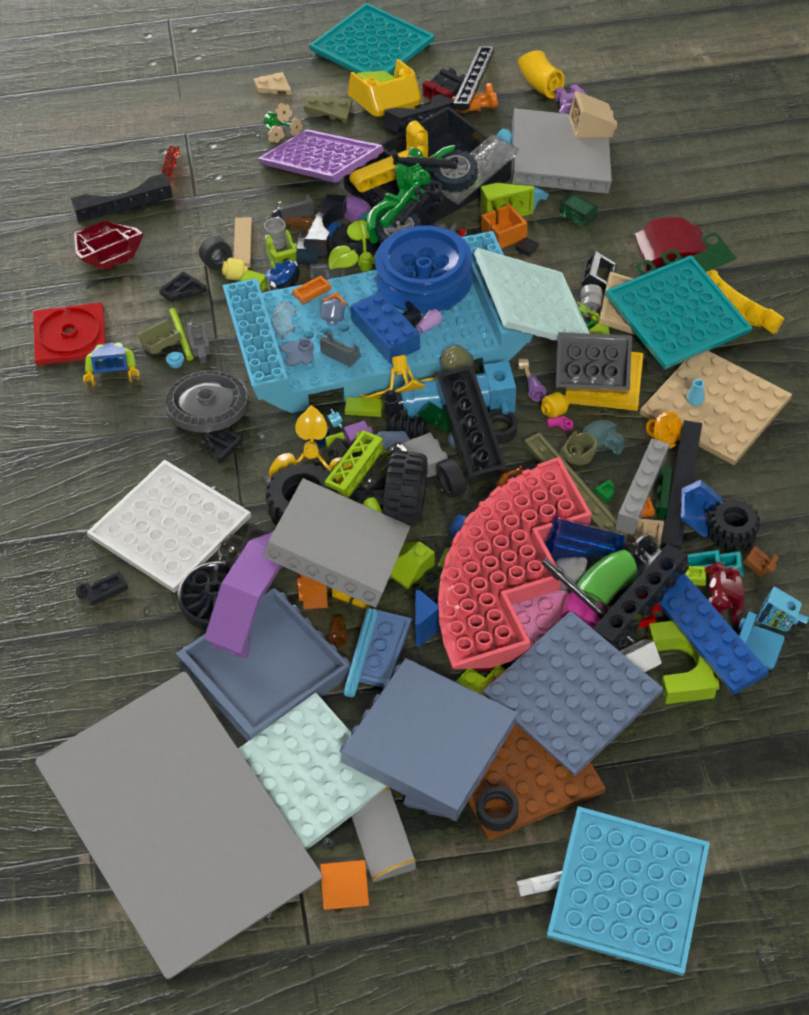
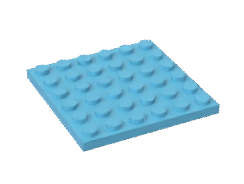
(629, 891)

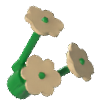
(275, 118)

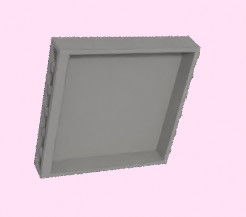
(555, 157)
(337, 542)

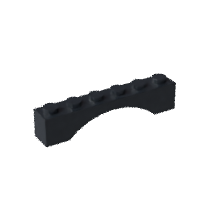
(399, 118)
(92, 206)
(318, 238)

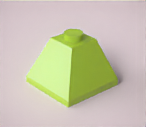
(412, 563)

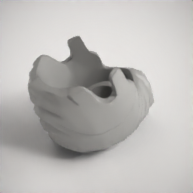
(574, 569)

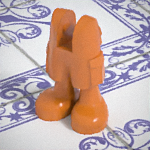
(484, 100)

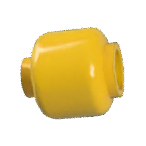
(554, 405)

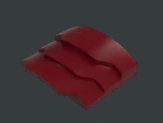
(668, 234)

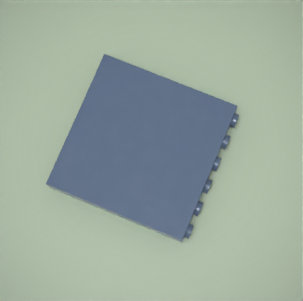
(282, 670)
(428, 738)

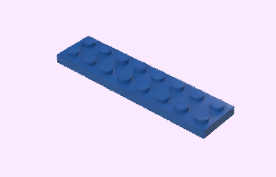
(711, 636)

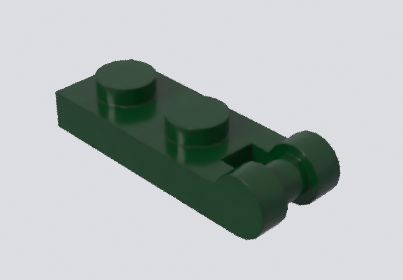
(663, 491)

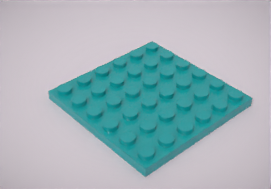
(371, 41)
(678, 311)

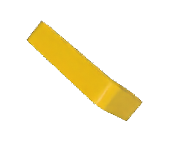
(383, 170)

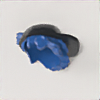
(283, 275)

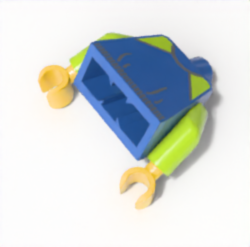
(109, 358)

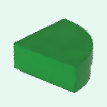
(605, 491)

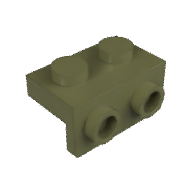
(159, 337)

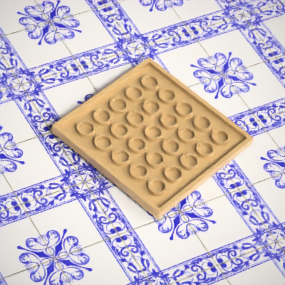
(734, 408)

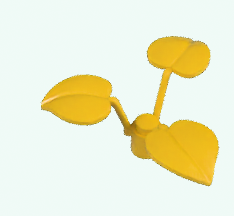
(400, 367)
(308, 426)

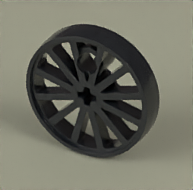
(205, 594)

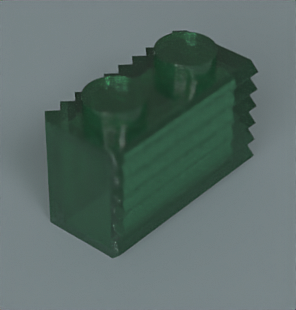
(578, 209)

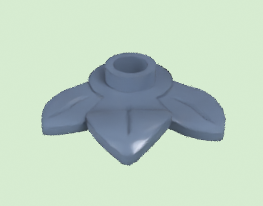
(299, 351)

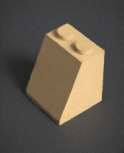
(591, 117)

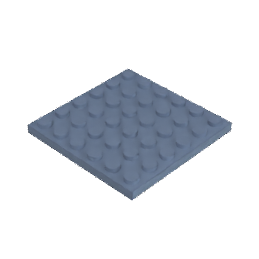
(574, 692)

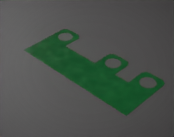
(715, 256)

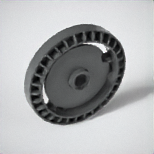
(206, 401)

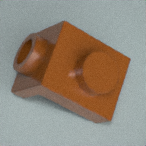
(760, 562)

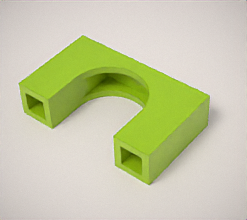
(687, 686)

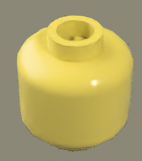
(234, 269)

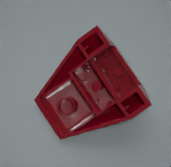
(107, 244)

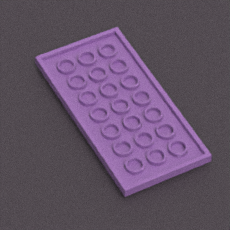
(321, 155)

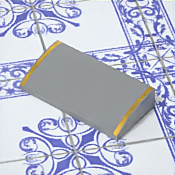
(383, 837)

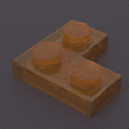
(296, 221)

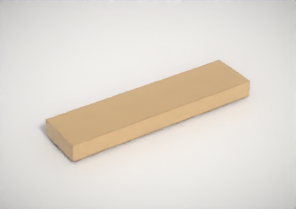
(243, 240)

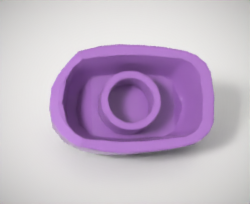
(356, 207)

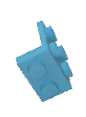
(762, 642)

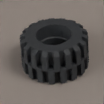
(730, 536)

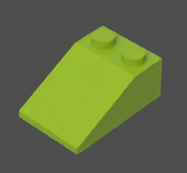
(499, 195)

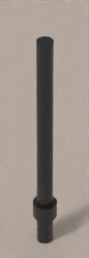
(559, 574)

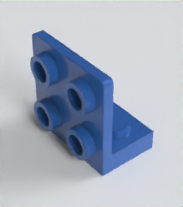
(696, 503)

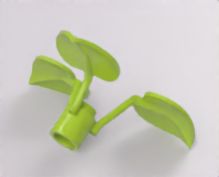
(343, 256)

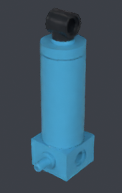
(495, 384)

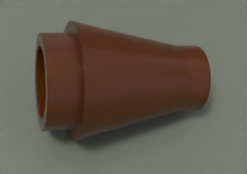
(338, 633)

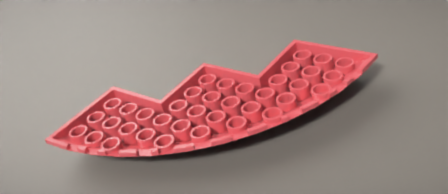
(499, 564)

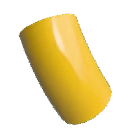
(540, 73)

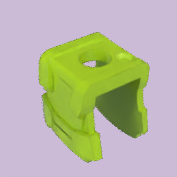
(291, 251)

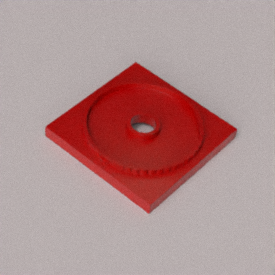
(54, 345)

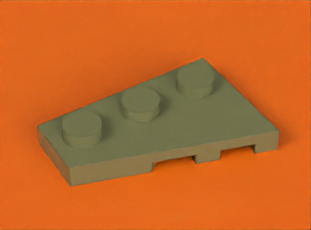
(332, 107)

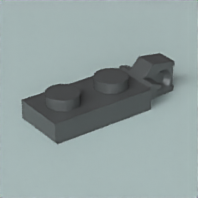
(199, 341)

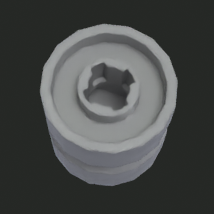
(276, 229)
(592, 297)

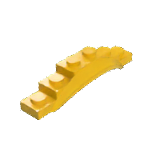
(753, 313)

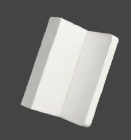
(643, 654)

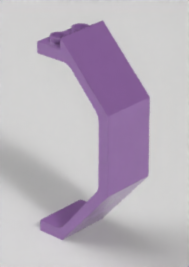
(240, 598)

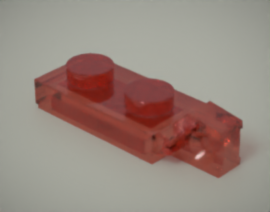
(170, 161)

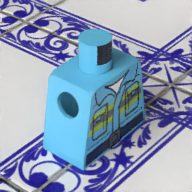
(781, 611)

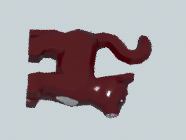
(726, 590)

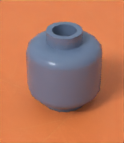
(332, 311)

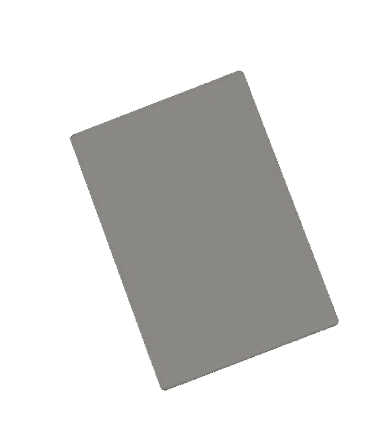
(178, 823)

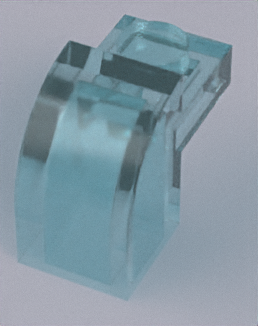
(606, 434)

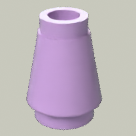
(429, 321)

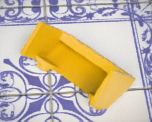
(388, 94)

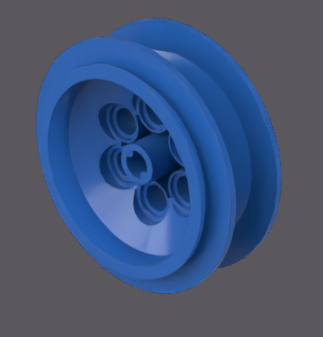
(424, 267)

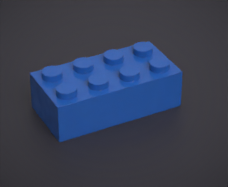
(385, 326)

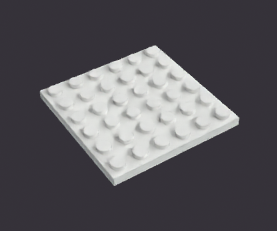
(168, 525)

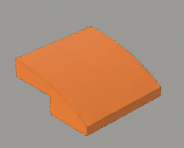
(344, 885)

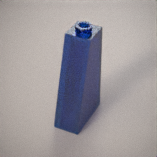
(579, 539)

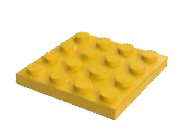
(625, 401)

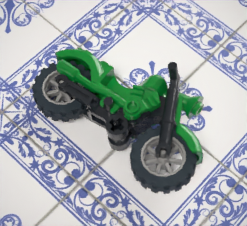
(419, 189)

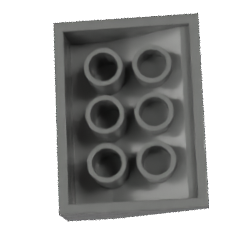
(593, 362)

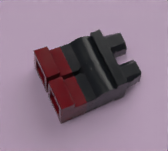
(443, 83)

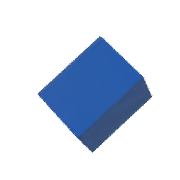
(426, 618)

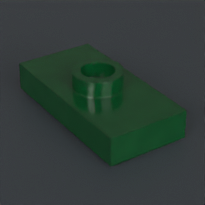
(435, 416)

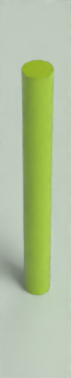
(179, 328)

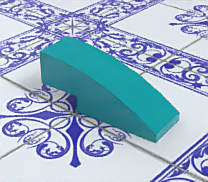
(708, 558)

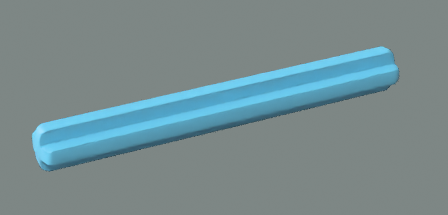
(360, 652)

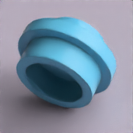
(175, 359)

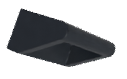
(594, 261)

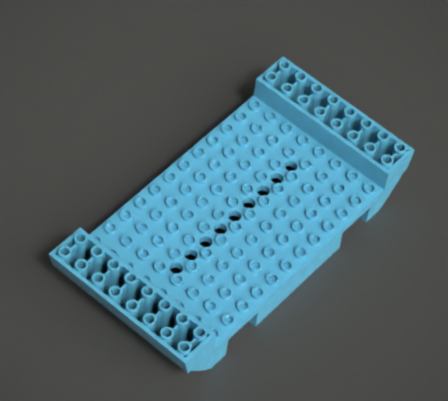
(470, 324)

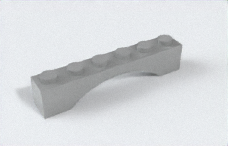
(639, 491)

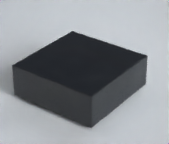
(527, 246)

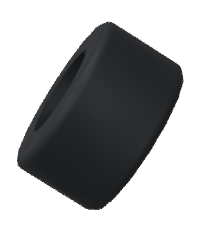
(207, 249)

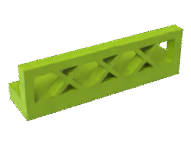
(353, 477)

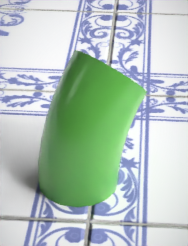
(609, 577)

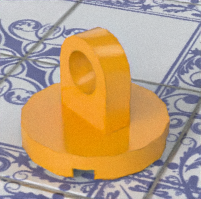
(667, 428)

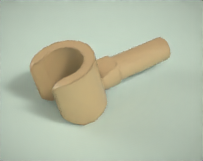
(524, 364)

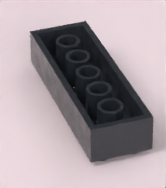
(470, 424)

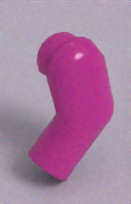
(560, 421)

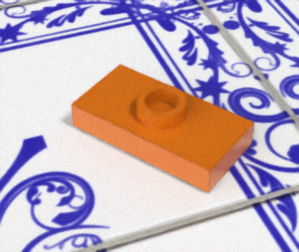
(311, 290)

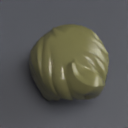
(455, 358)
(579, 448)

